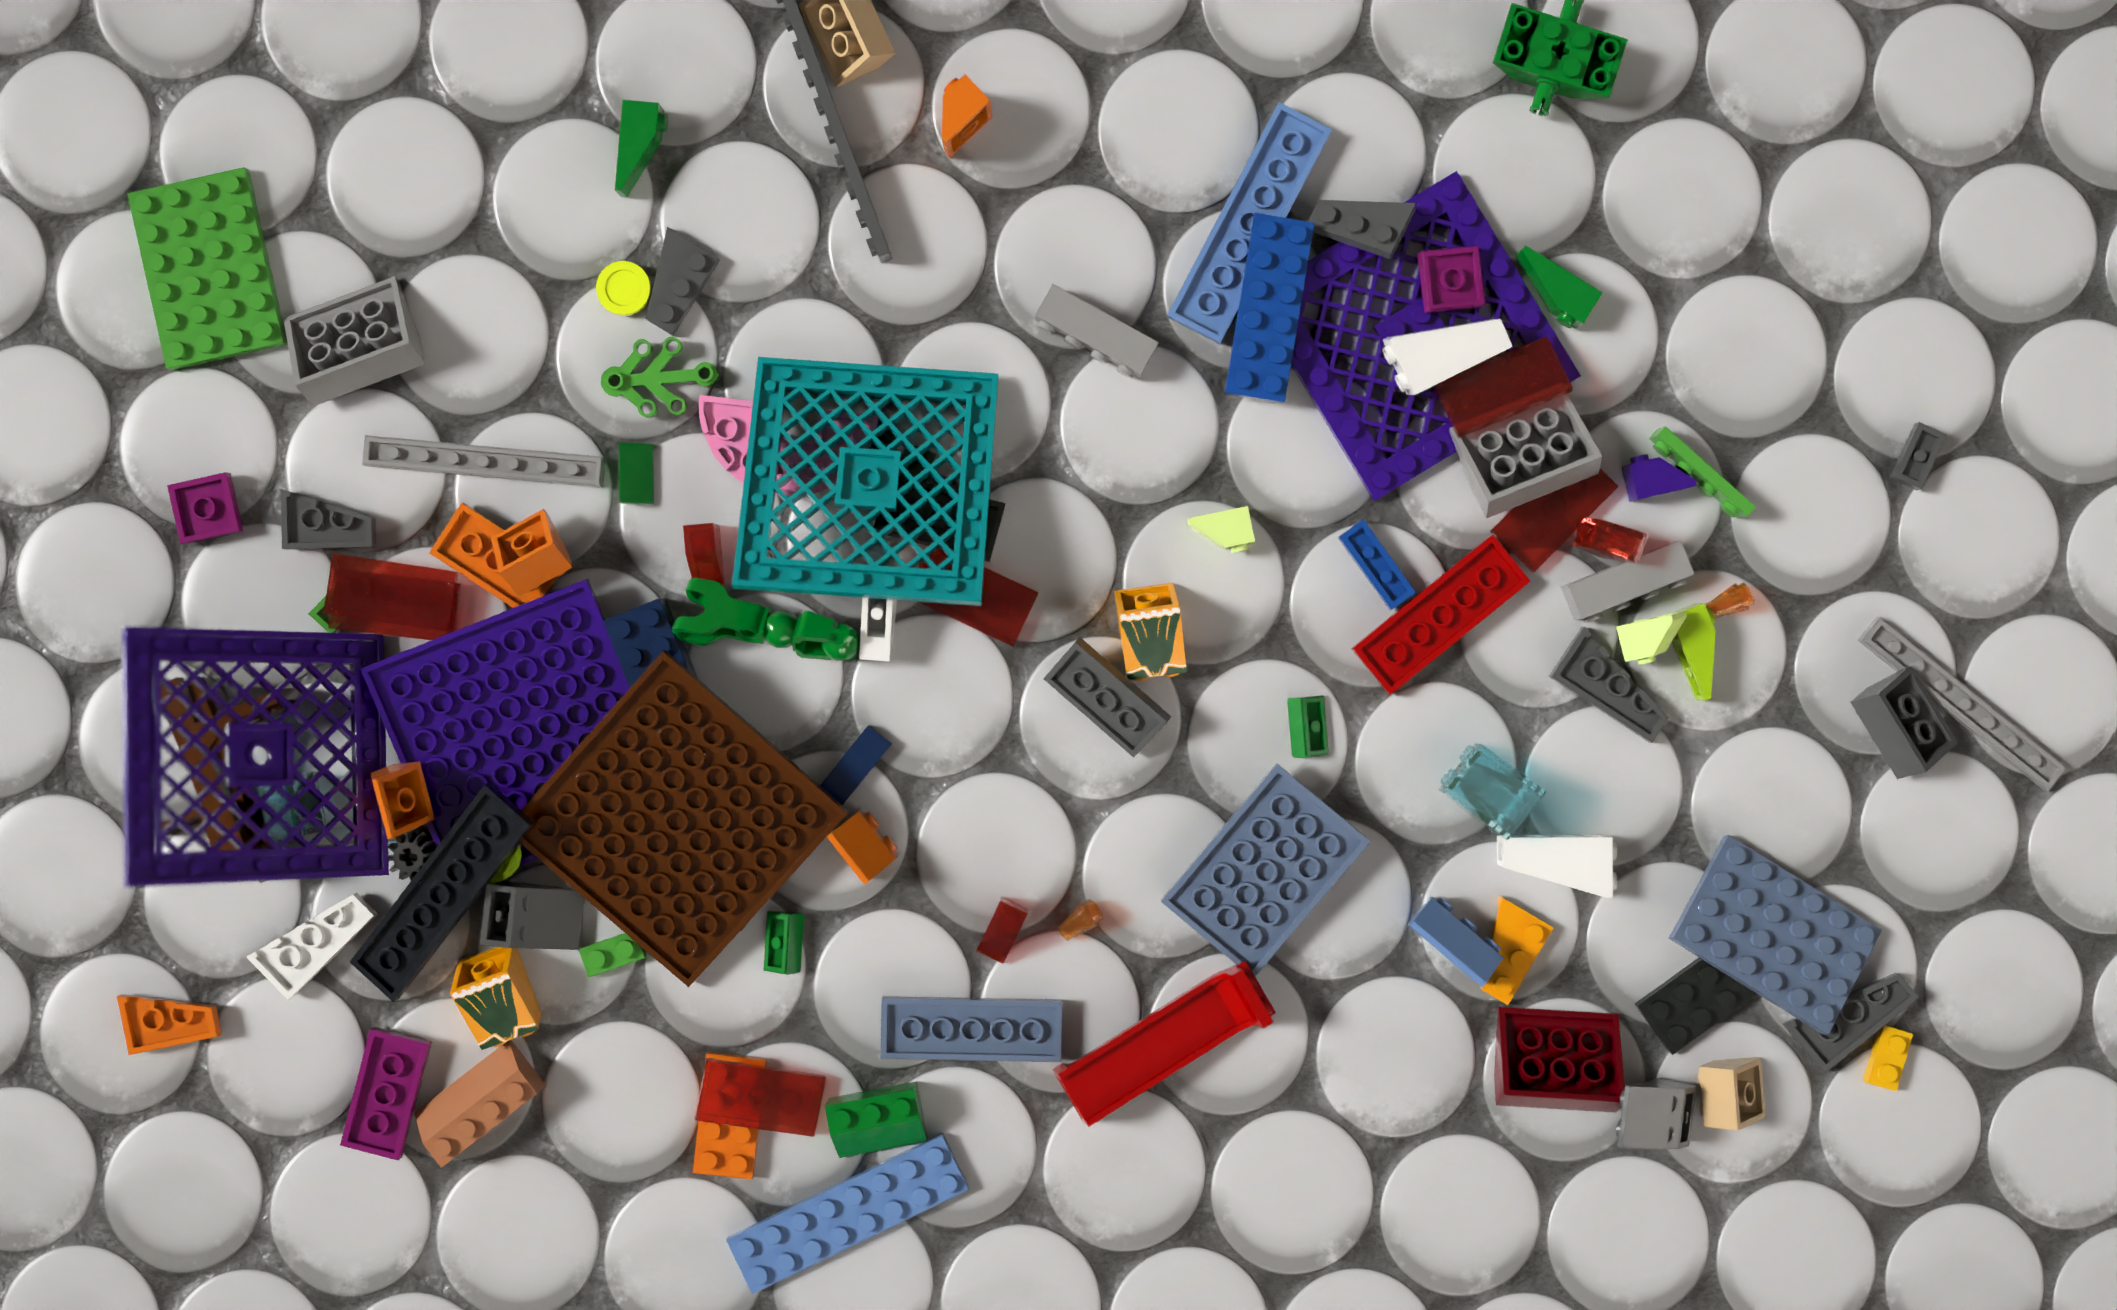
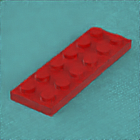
(1440, 614)

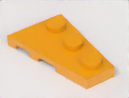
(1520, 941)

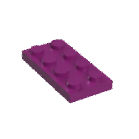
(386, 1093)

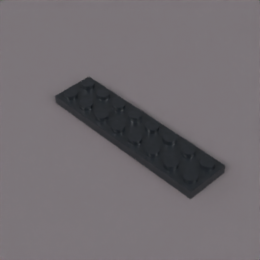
(442, 891)

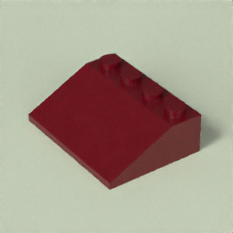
(1558, 1060)

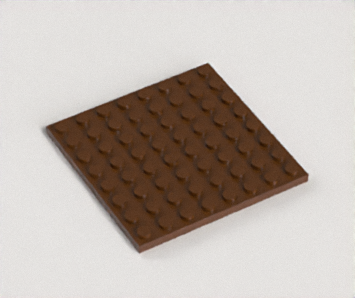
(678, 818)

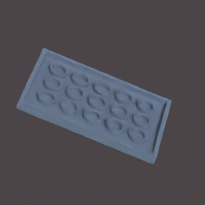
(1265, 870)
(1775, 934)

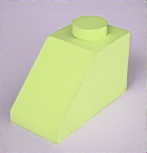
(1226, 528)
(1649, 636)

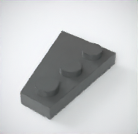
(1364, 224)
(678, 281)
(321, 525)

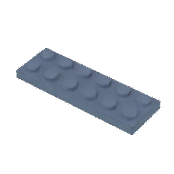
(971, 1029)

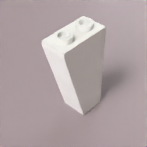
(1440, 353)
(878, 617)
(1568, 860)

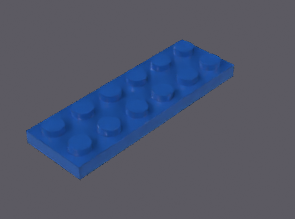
(1269, 308)

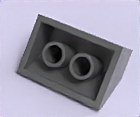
(1904, 723)

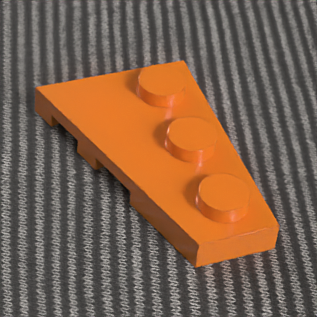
(165, 1023)

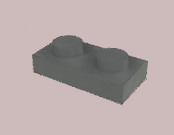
(1918, 456)

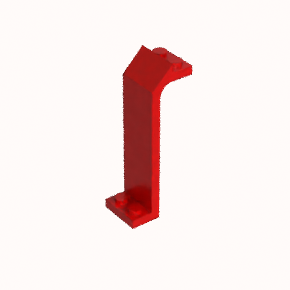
(1164, 1042)

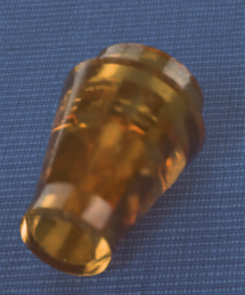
(1731, 601)
(1082, 919)

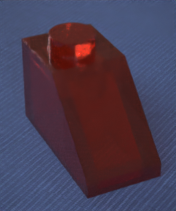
(1610, 540)
(704, 551)
(1002, 930)

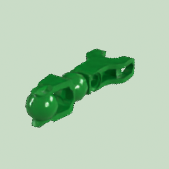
(727, 617)

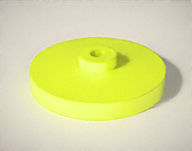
(623, 288)

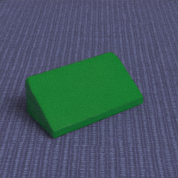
(636, 473)
(1308, 726)
(783, 942)

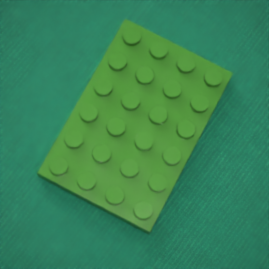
(207, 268)

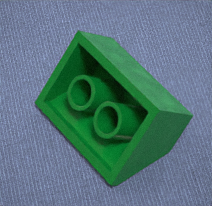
(876, 1119)

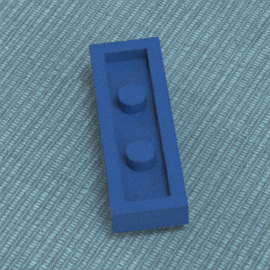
(1376, 564)

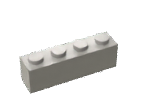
(1095, 331)
(1628, 580)

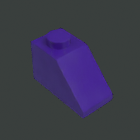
(1653, 477)

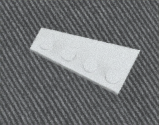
(308, 948)

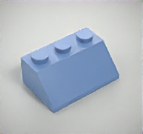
(1457, 940)

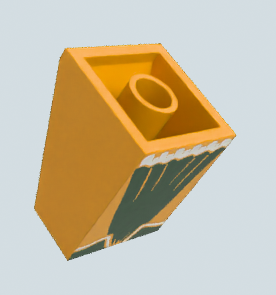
(1150, 631)
(495, 996)

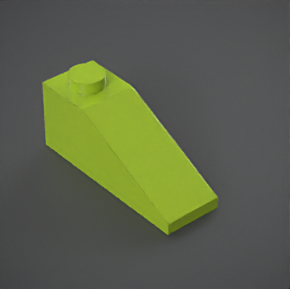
(1696, 648)

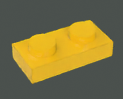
(1888, 1057)

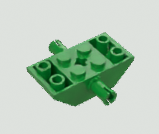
(1586, 55)

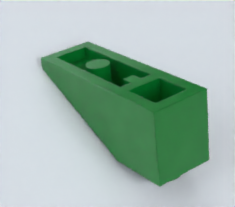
(639, 138)
(1560, 290)

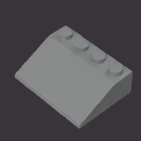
(352, 342)
(1527, 455)

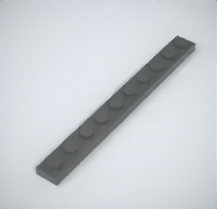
(835, 130)

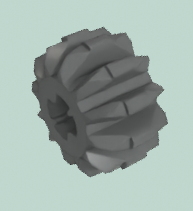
(410, 843)

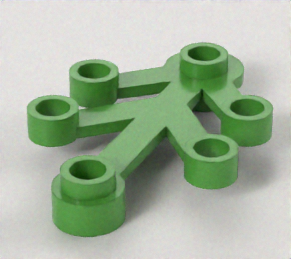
(654, 378)

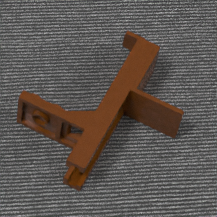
(210, 771)

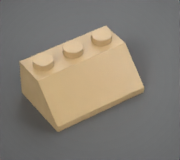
(847, 37)

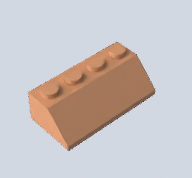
(477, 1102)

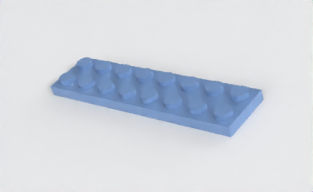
(1264, 187)
(847, 1213)

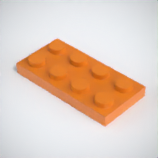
(470, 551)
(727, 1148)

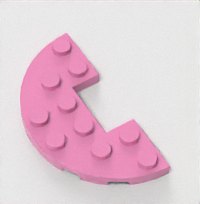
(728, 428)

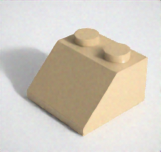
(1732, 1093)

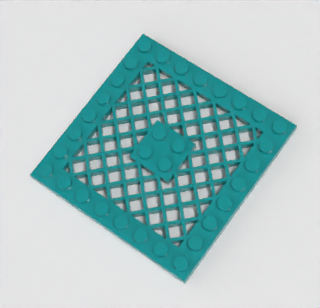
(867, 481)

